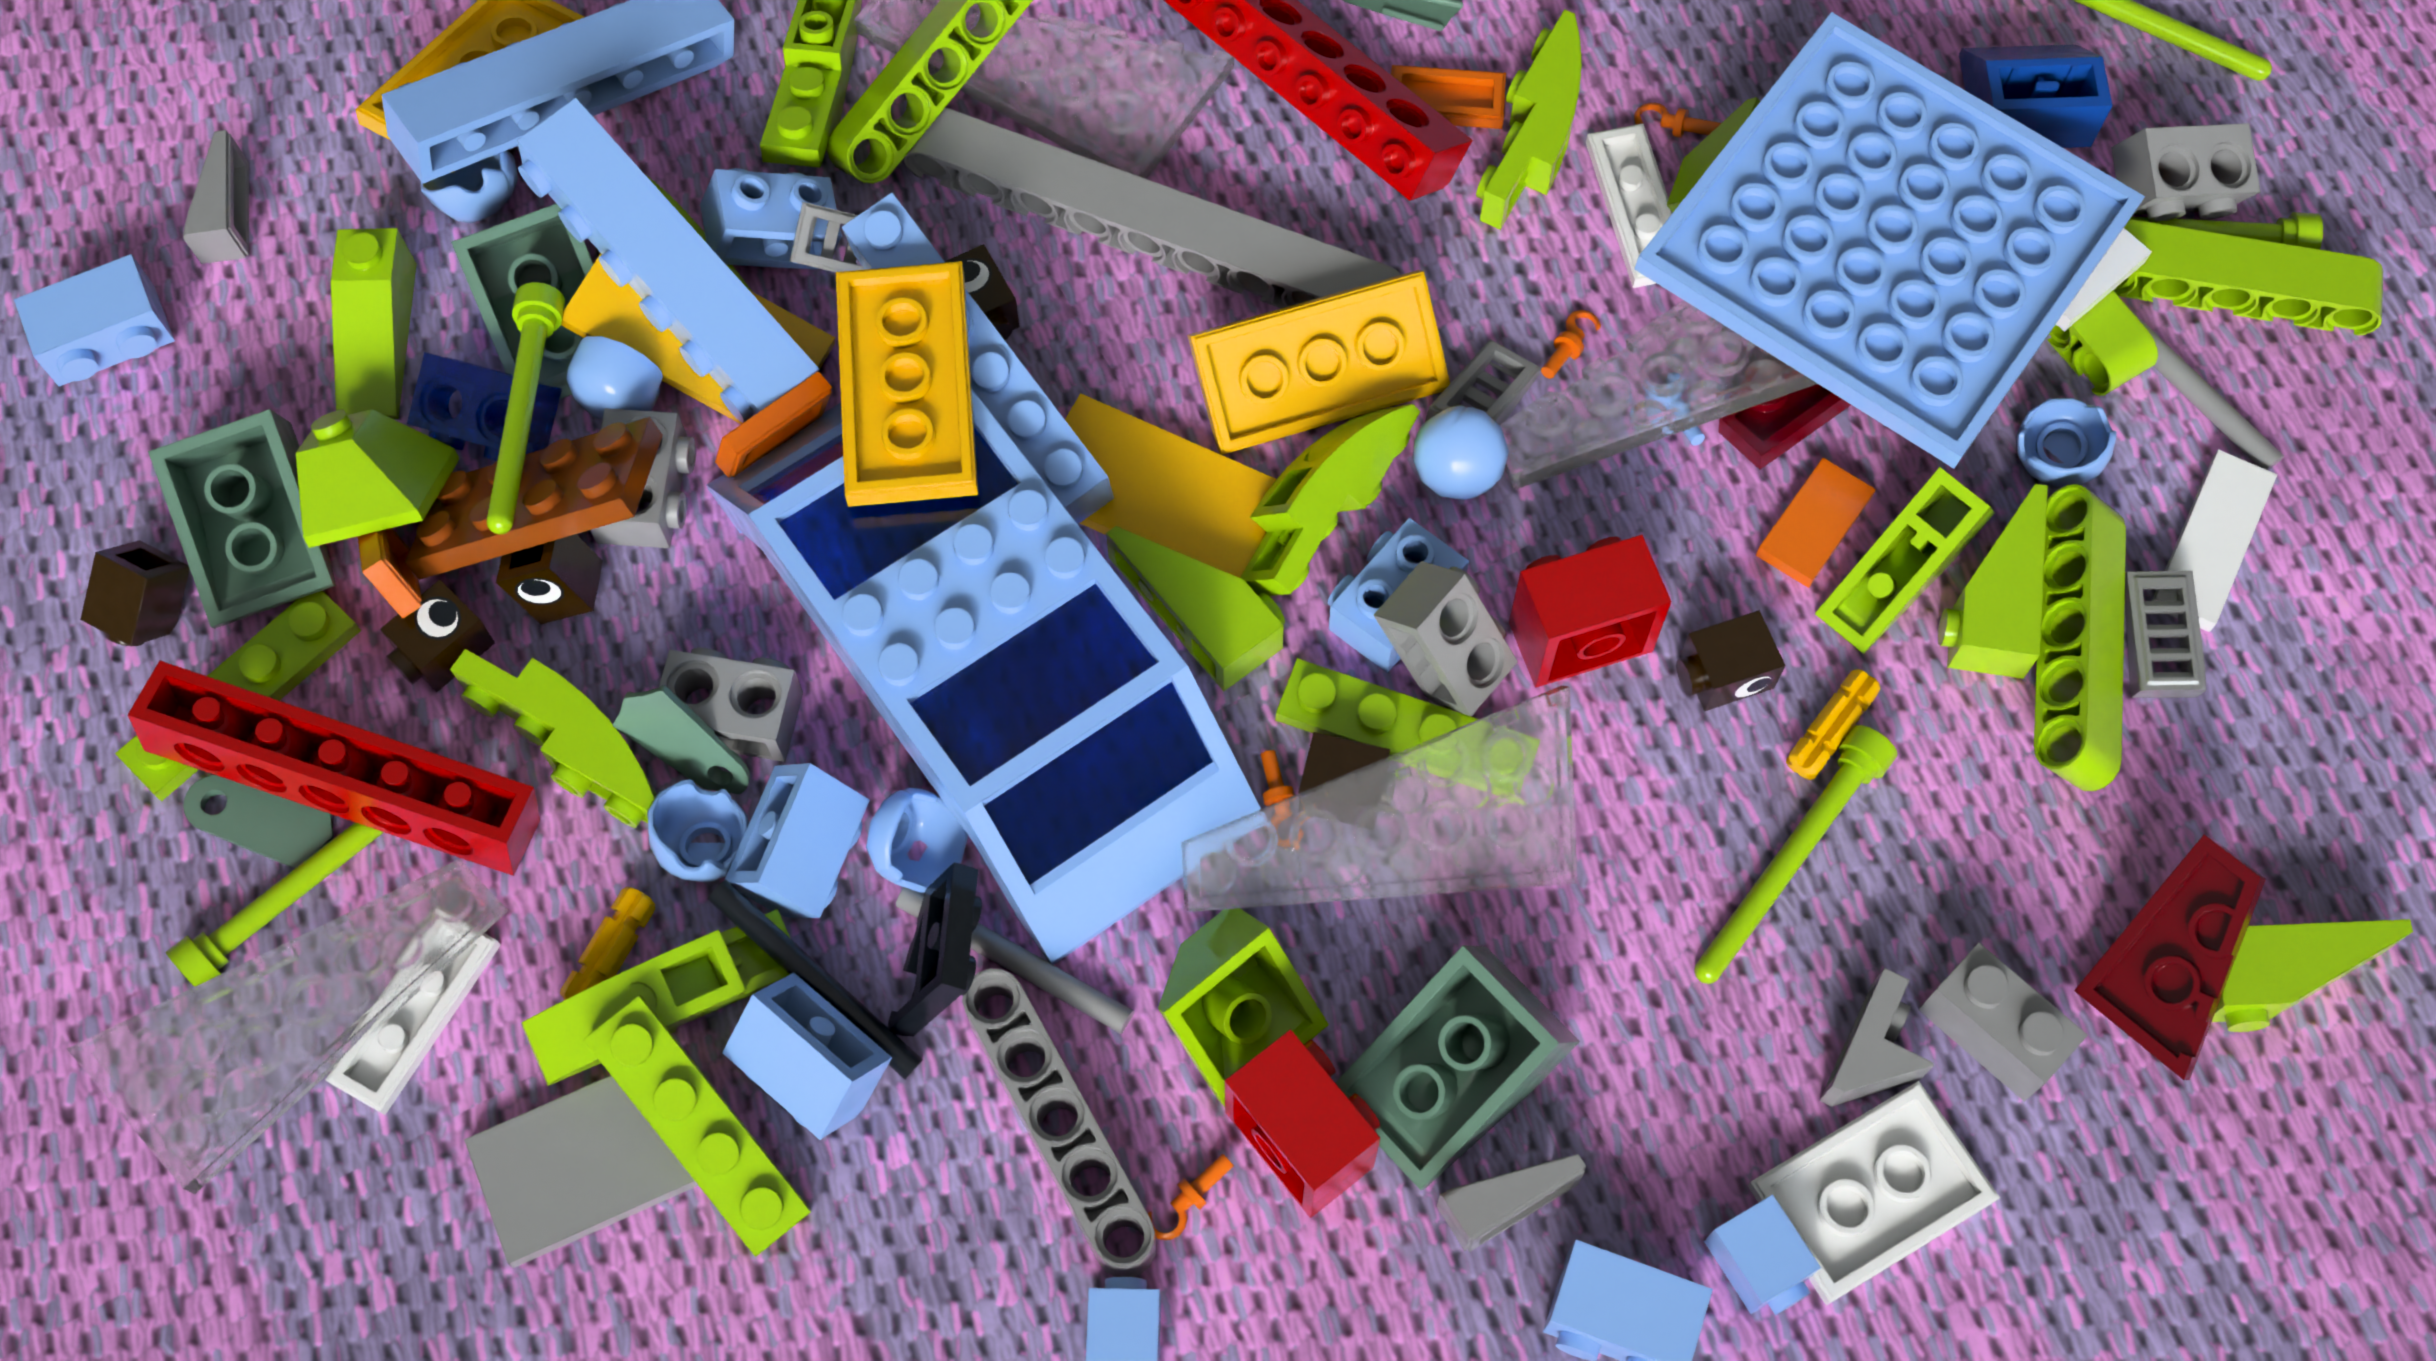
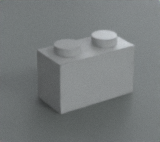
(2003, 1022)

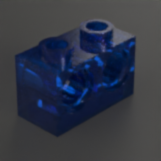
(483, 409)

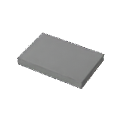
(572, 1170)

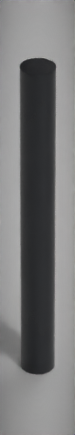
(796, 960)

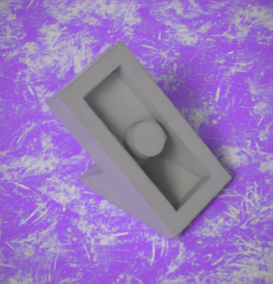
(1867, 1058)

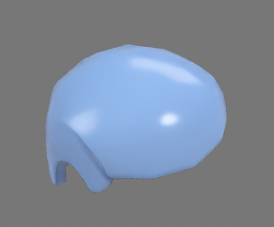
(474, 190)
(612, 377)
(2071, 432)
(1460, 452)
(682, 815)
(912, 817)

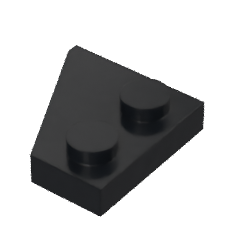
(940, 949)

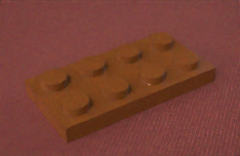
(561, 494)

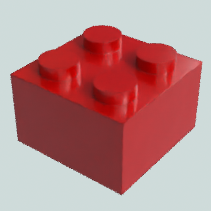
(1588, 609)
(1303, 1121)

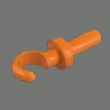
(1679, 122)
(1568, 343)
(1277, 790)
(1193, 1193)

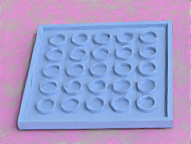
(1890, 237)

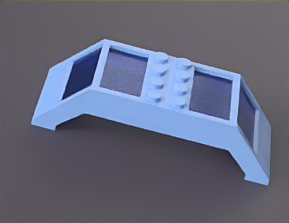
(1005, 673)

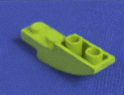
(813, 83)
(1539, 122)
(1327, 478)
(567, 726)
(675, 985)

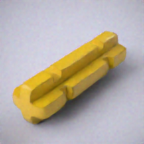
(1833, 724)
(610, 942)

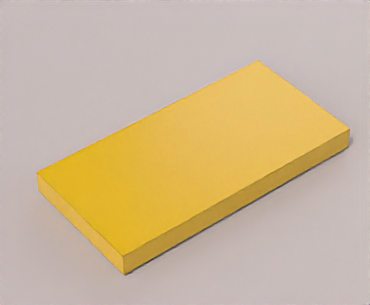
(477, 32)
(615, 313)
(1319, 361)
(905, 384)
(1171, 488)

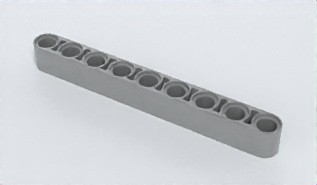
(1136, 213)

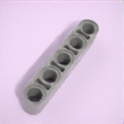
(1053, 1090)

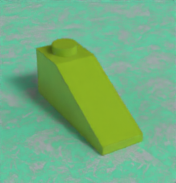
(371, 318)
(1905, 560)
(1205, 608)
(2000, 609)
(2293, 961)

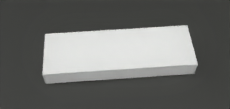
(1630, 190)
(2219, 532)
(387, 1059)

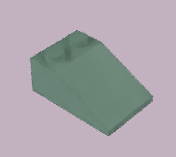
(519, 253)
(241, 517)
(1456, 1062)

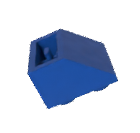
(2045, 87)

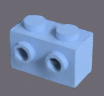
(755, 215)
(94, 320)
(1390, 562)
(798, 841)
(806, 1055)
(1624, 1309)

